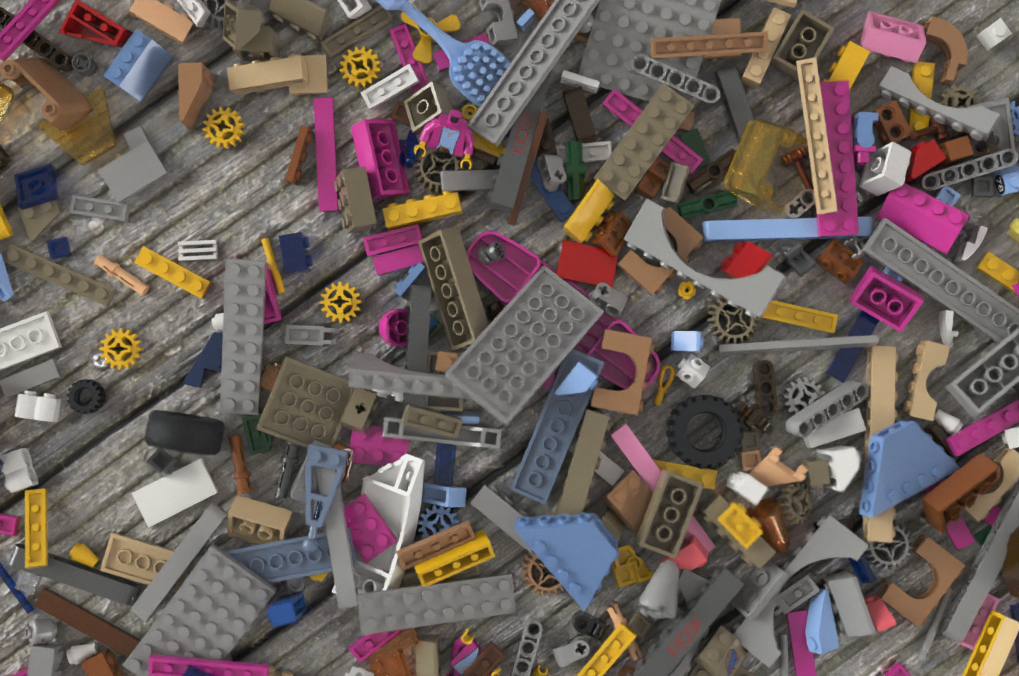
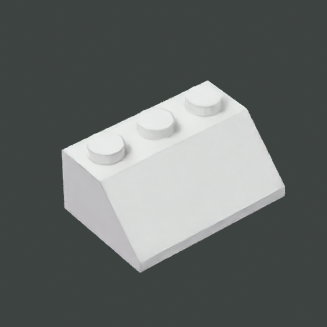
(842, 465)

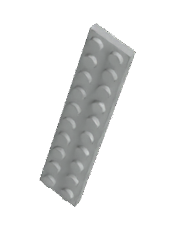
(530, 68)
(942, 281)

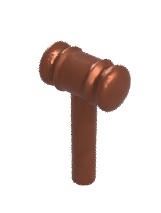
(939, 131)
(794, 158)

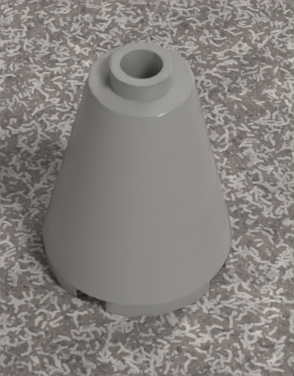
(662, 591)

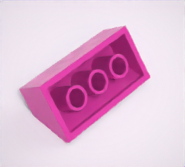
(380, 152)
(924, 217)

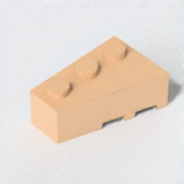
(162, 18)

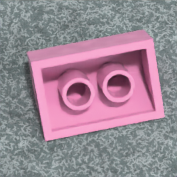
(893, 37)

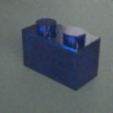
(295, 253)

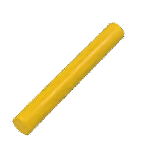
(273, 265)

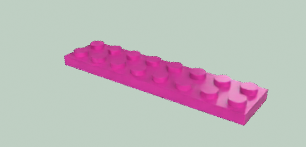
(839, 134)

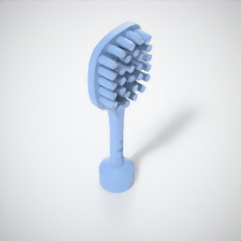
(473, 65)

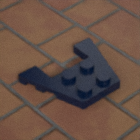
(208, 359)

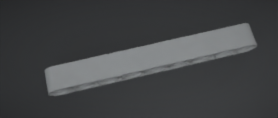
(982, 572)

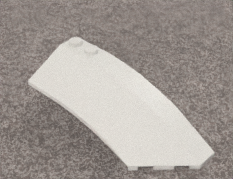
(397, 498)

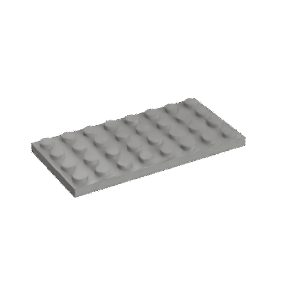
(524, 344)
(205, 613)

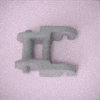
(856, 241)

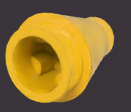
(83, 555)

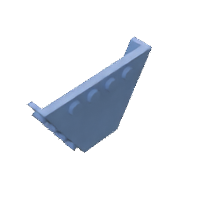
(900, 465)
(574, 550)

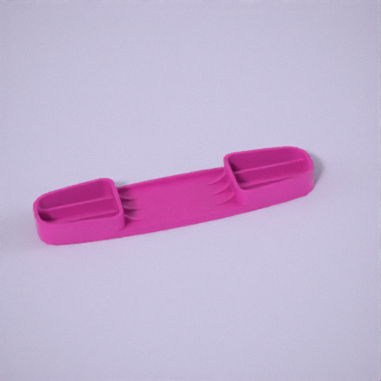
(514, 272)

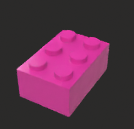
(886, 298)

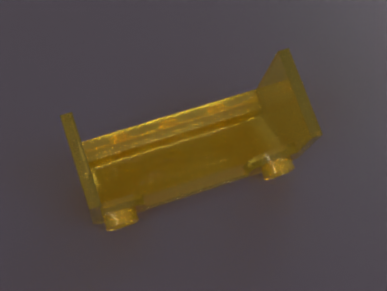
(753, 161)

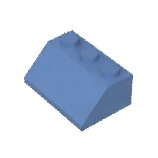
(138, 65)

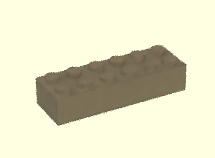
(644, 142)
(454, 287)
(582, 463)

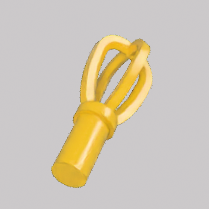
(662, 390)

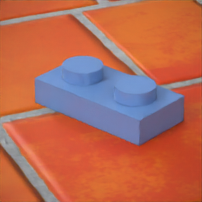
(414, 276)

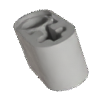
(798, 200)

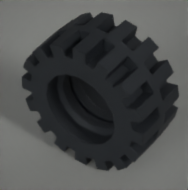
(74, 396)

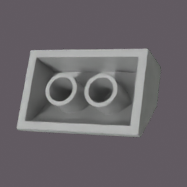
(848, 604)

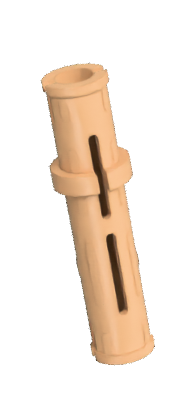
(116, 271)
(617, 618)

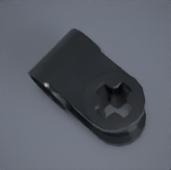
(593, 627)

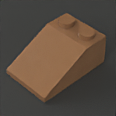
(194, 91)
(629, 500)

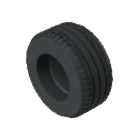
(184, 432)

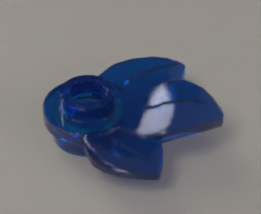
(407, 154)

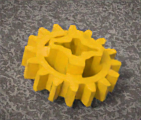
(359, 73)
(224, 120)
(340, 293)
(121, 357)

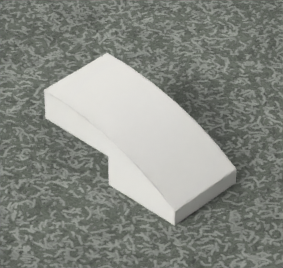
(967, 248)

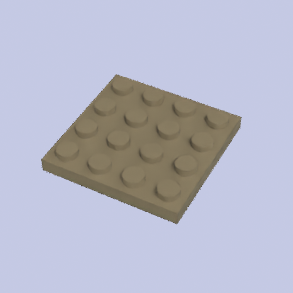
(305, 404)

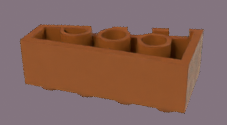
(959, 491)

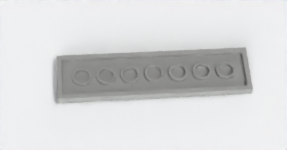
(243, 336)
(435, 603)

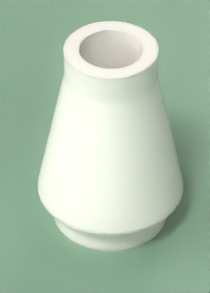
(948, 422)
(81, 652)

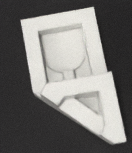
(945, 327)

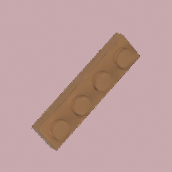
(435, 545)

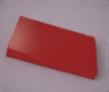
(586, 264)

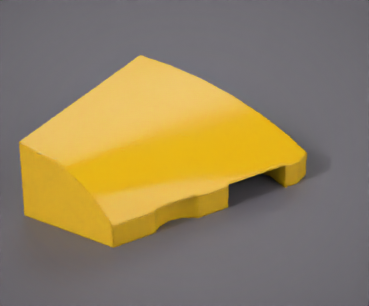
(629, 568)

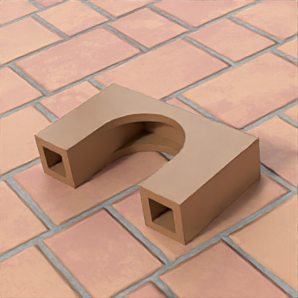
(650, 277)
(638, 350)
(944, 570)

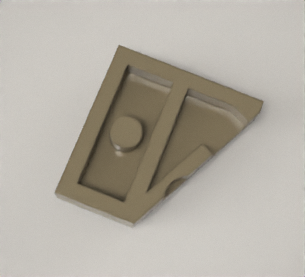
(39, 218)

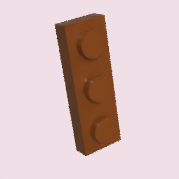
(299, 155)

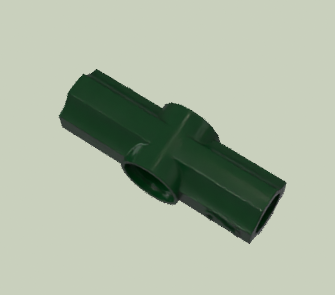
(575, 170)
(696, 208)

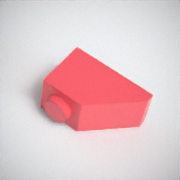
(690, 555)
(879, 613)

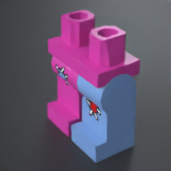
(863, 137)

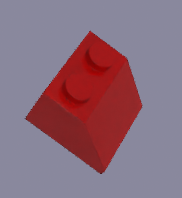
(923, 158)
(745, 261)

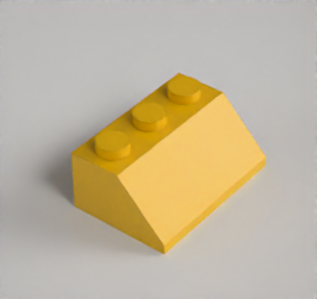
(589, 212)

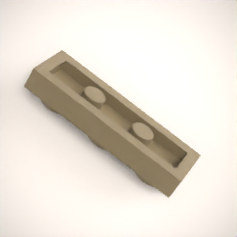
(431, 421)

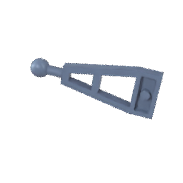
(326, 458)

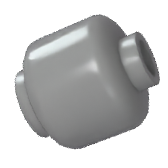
(41, 631)

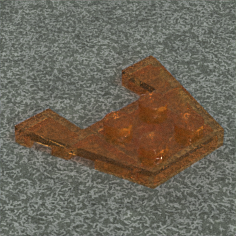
(391, 658)

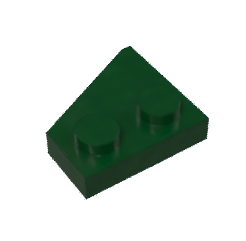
(257, 440)

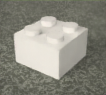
(885, 169)

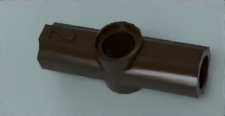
(704, 178)

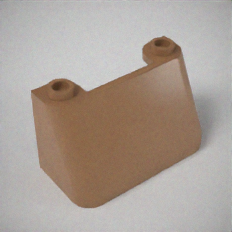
(64, 103)

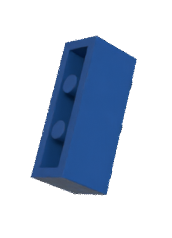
(287, 609)

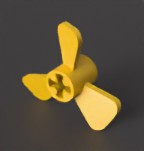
(423, 50)

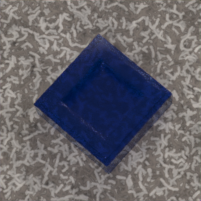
(59, 248)

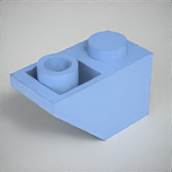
(686, 341)

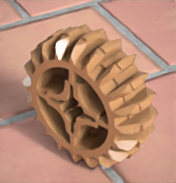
(542, 577)

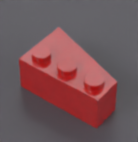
(92, 25)

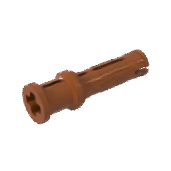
(241, 473)

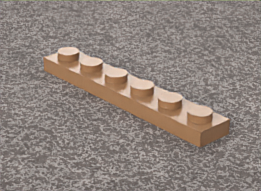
(709, 44)

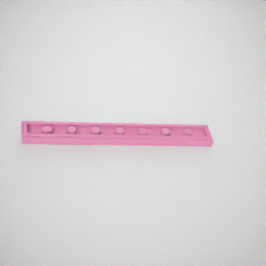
(650, 473)

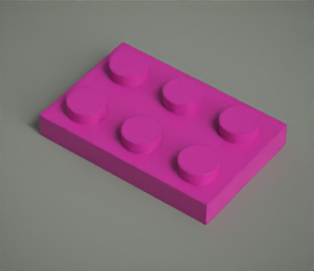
(375, 449)
(368, 528)

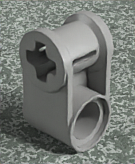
(551, 171)
(609, 299)
(568, 651)

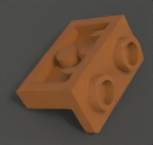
(612, 232)
(838, 261)

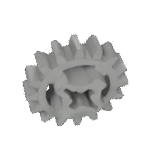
(800, 391)

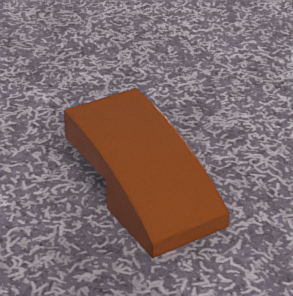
(653, 178)

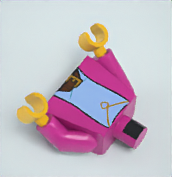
(448, 135)
(464, 653)

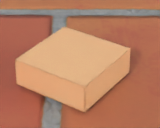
(749, 459)

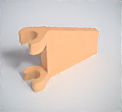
(773, 472)

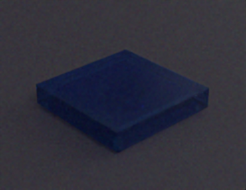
(36, 186)

